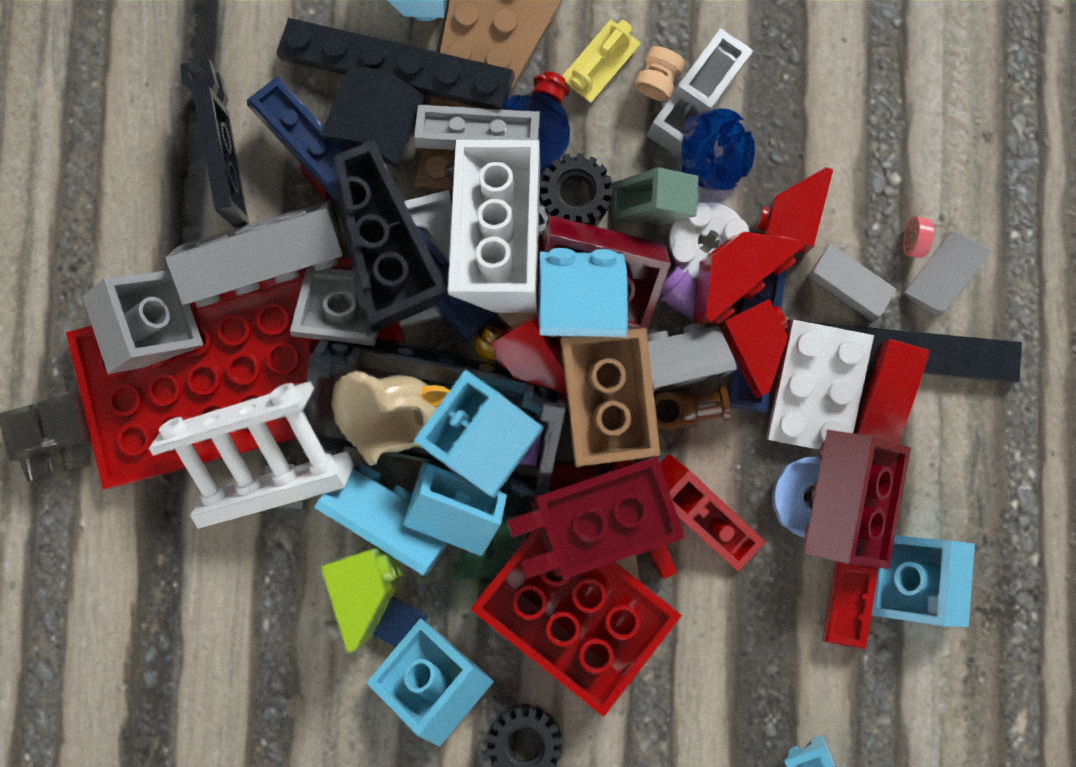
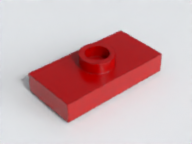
(850, 605)

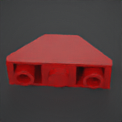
(738, 271)

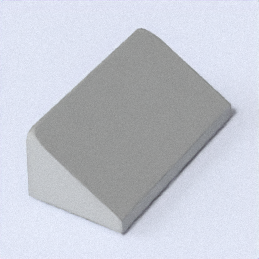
(946, 273)
(852, 283)

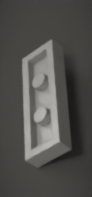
(442, 125)

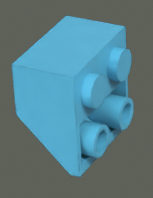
(479, 433)
(454, 509)

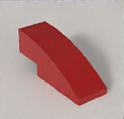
(891, 390)

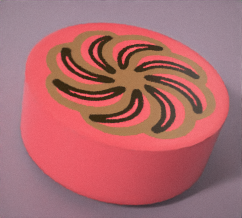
(918, 237)

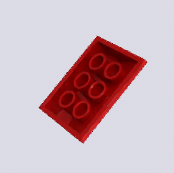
(581, 629)

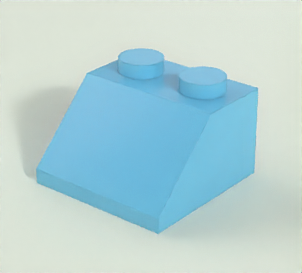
(582, 293)
(926, 582)
(429, 683)

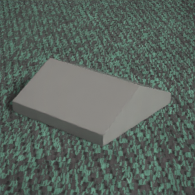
(330, 308)

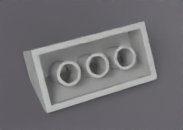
(256, 253)

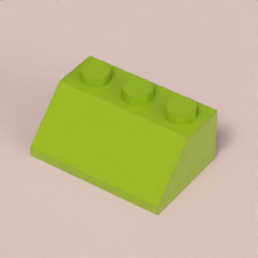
(361, 592)

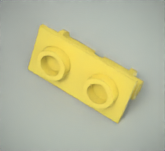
(601, 59)

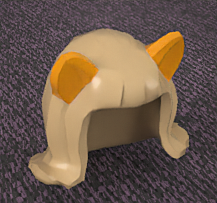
(383, 412)

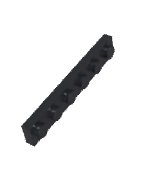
(423, 69)

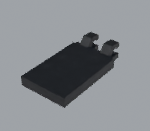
(217, 142)

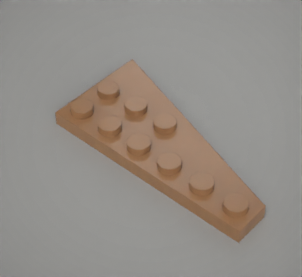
(490, 33)

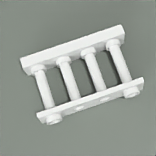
(251, 492)

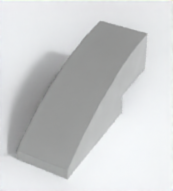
(699, 89)

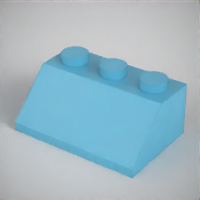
(379, 517)

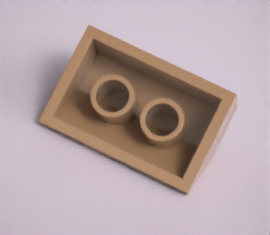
(610, 397)

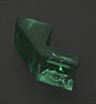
(503, 546)

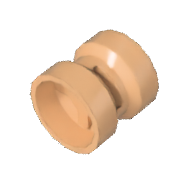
(659, 73)

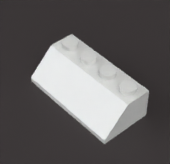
(495, 224)

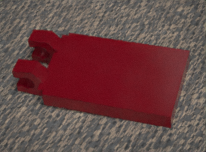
(601, 520)

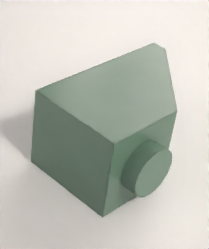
(655, 197)

